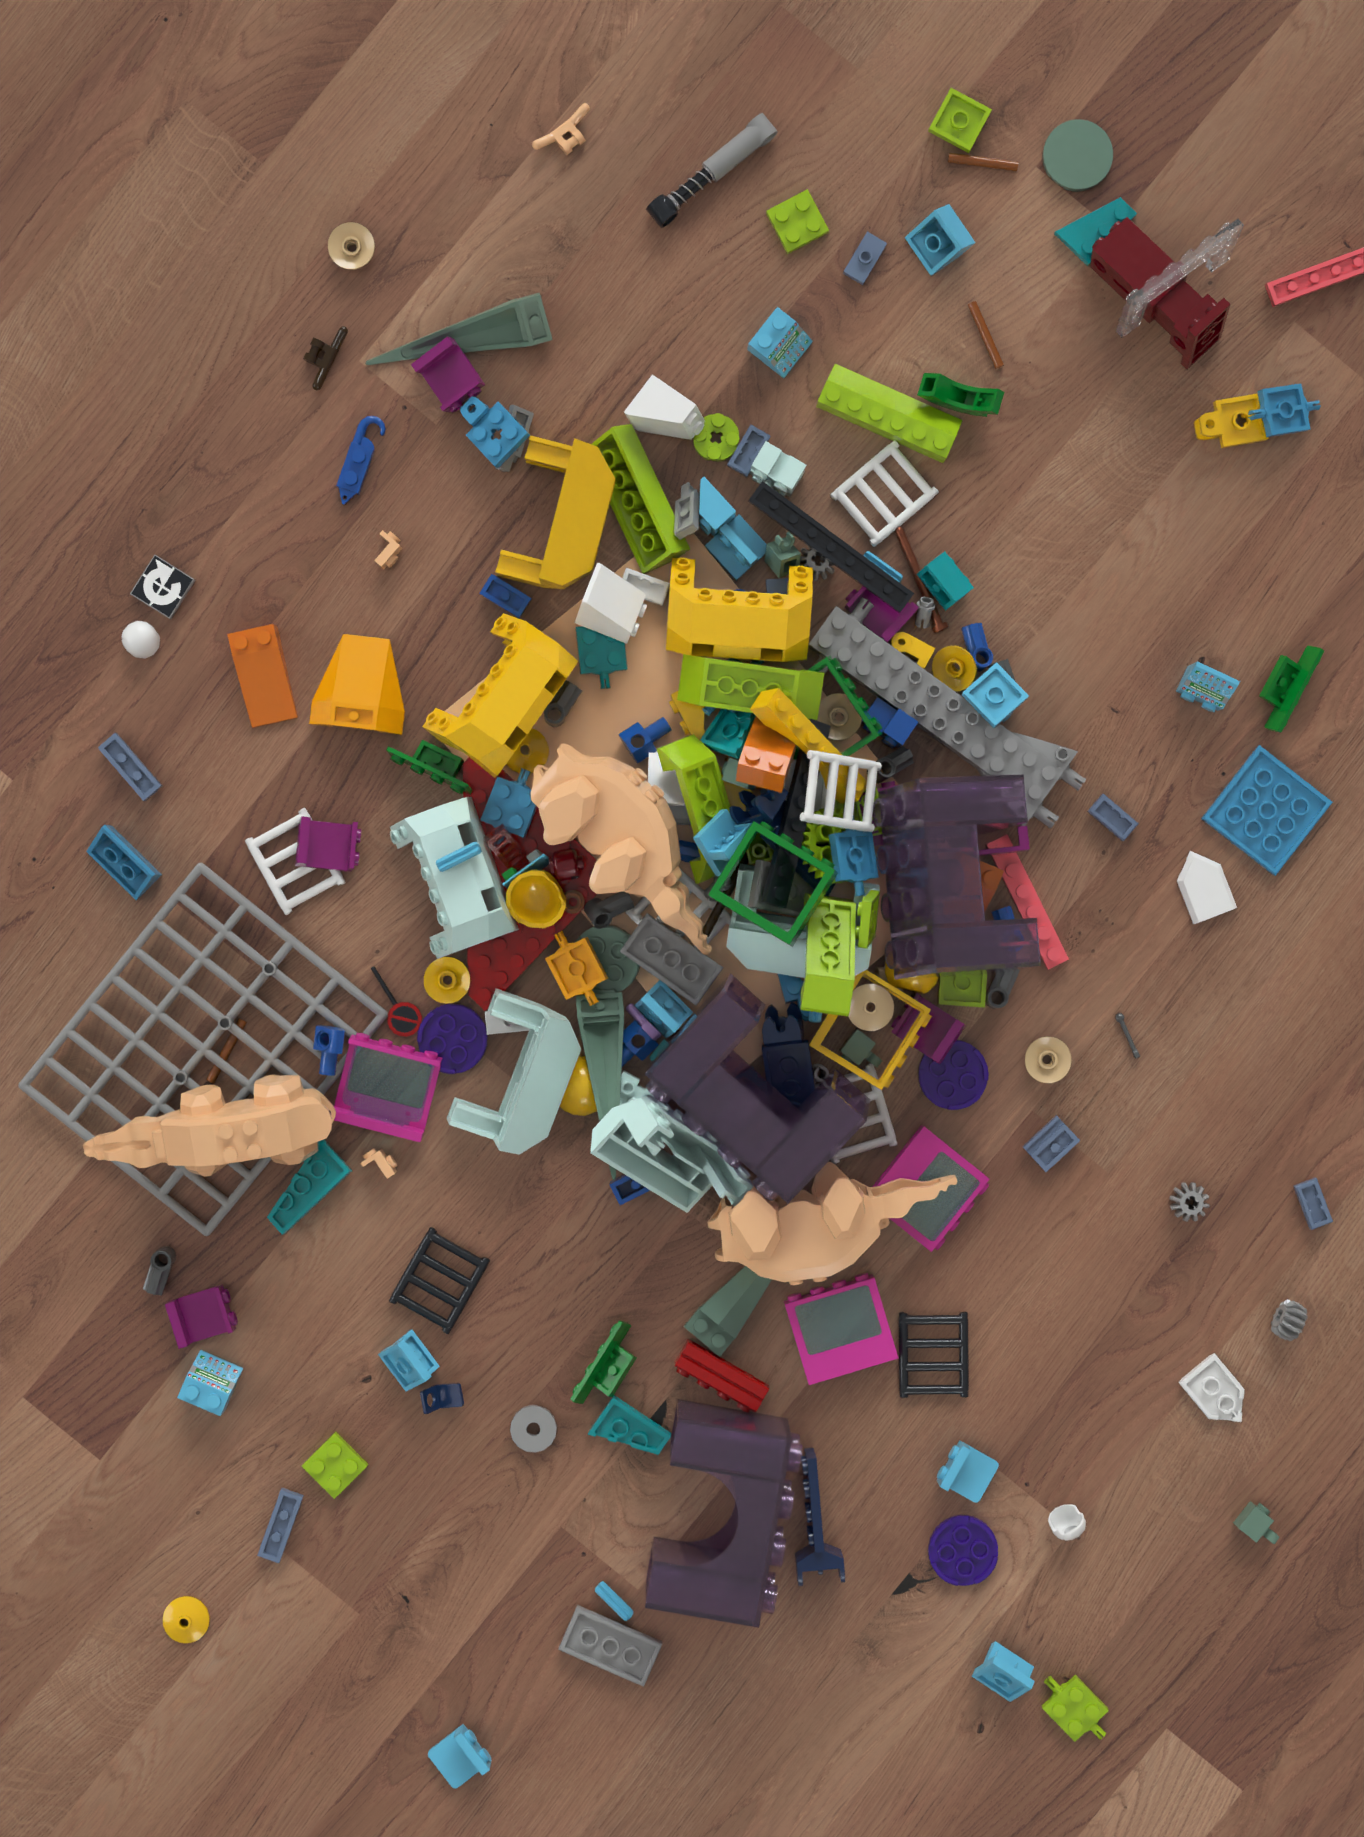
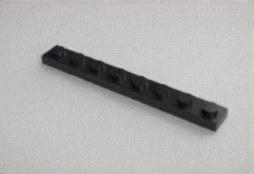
(830, 547)
(784, 862)

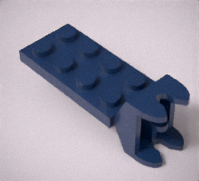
(770, 809)
(787, 1054)
(816, 1555)

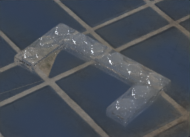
(1214, 249)

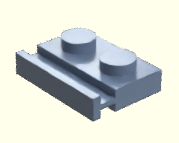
(1051, 1143)

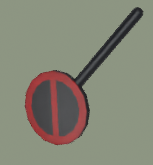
(403, 1017)

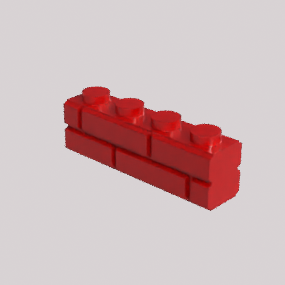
(722, 1376)

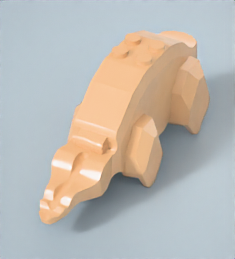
(623, 823)
(208, 1134)
(814, 1231)

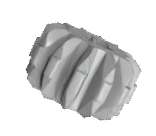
(816, 569)
(1195, 1194)
(1289, 1320)

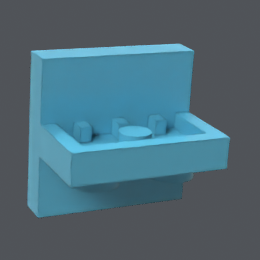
(737, 547)
(995, 695)
(720, 840)
(663, 1009)
(409, 1361)
(1004, 1672)

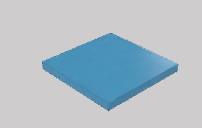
(1266, 810)

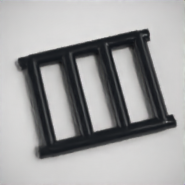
(409, 1276)
(961, 1343)

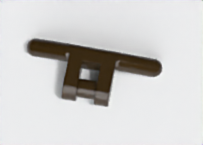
(328, 359)

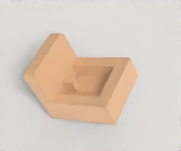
(389, 554)
(386, 1163)

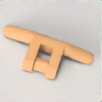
(558, 133)

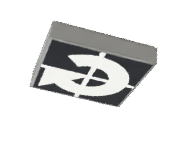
(162, 586)

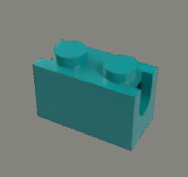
(945, 580)

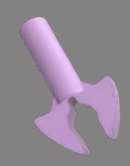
(643, 1022)

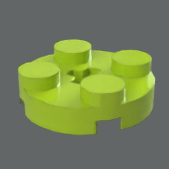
(730, 438)

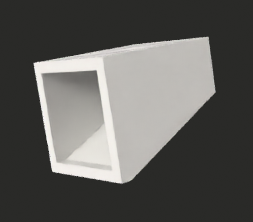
(664, 411)
(611, 605)
(669, 784)

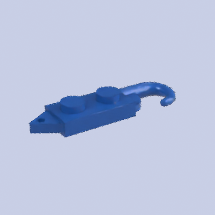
(358, 460)

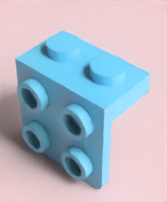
(967, 1472)
(460, 1756)

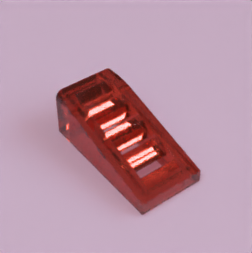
(497, 834)

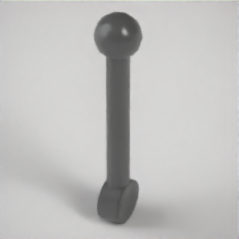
(1120, 1018)

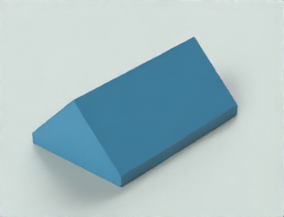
(123, 861)

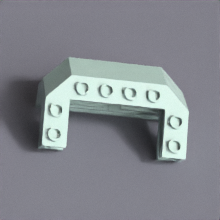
(467, 895)
(767, 953)
(536, 1081)
(631, 1143)

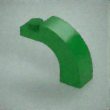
(960, 397)

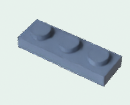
(130, 766)
(280, 1525)

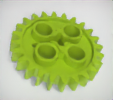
(814, 836)

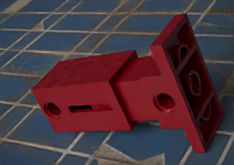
(1129, 260)

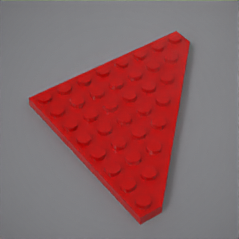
(505, 958)

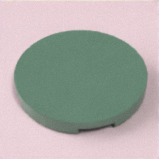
(1077, 155)
(618, 967)

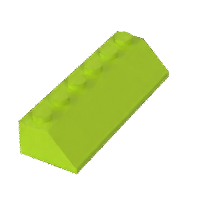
(889, 413)
(640, 500)

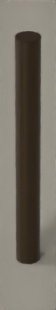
(718, 908)

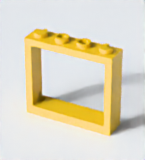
(899, 1057)

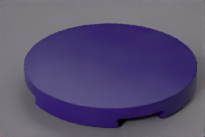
(455, 1035)
(955, 1081)
(963, 1550)

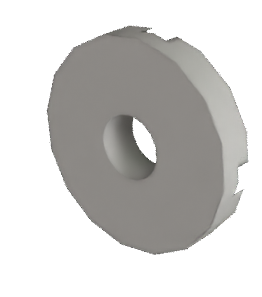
(533, 1442)

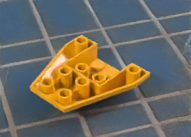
(360, 688)

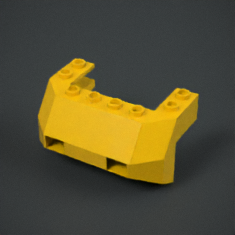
(577, 518)
(739, 621)
(508, 698)

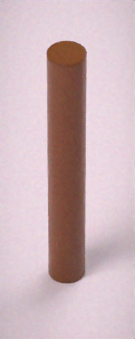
(983, 161)
(985, 334)
(225, 1052)

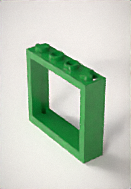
(858, 703)
(803, 853)

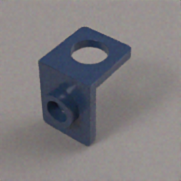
(443, 1397)

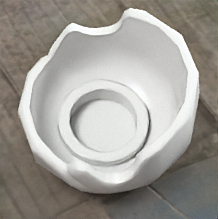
(140, 639)
(1067, 1522)

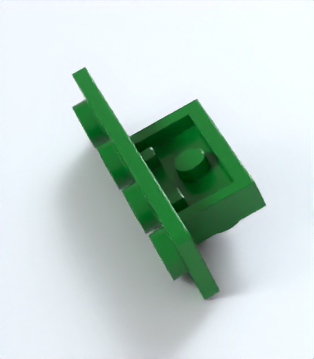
(1287, 685)
(434, 761)
(608, 1367)

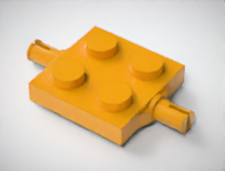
(576, 968)

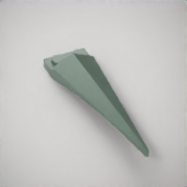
(508, 325)
(602, 1041)
(727, 1310)

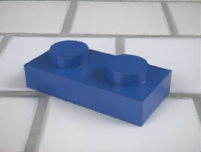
(505, 596)

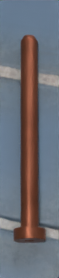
(915, 568)

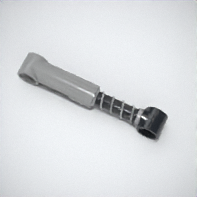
(755, 135)

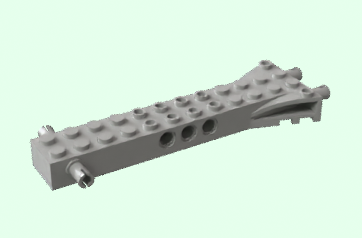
(943, 711)

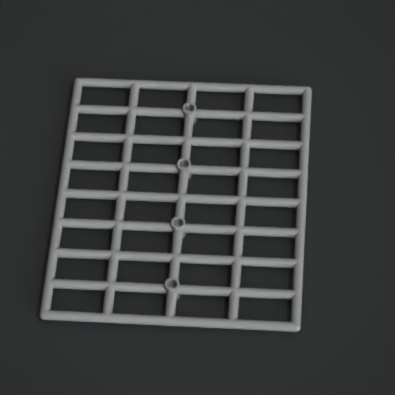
(225, 1022)

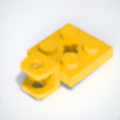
(1223, 425)

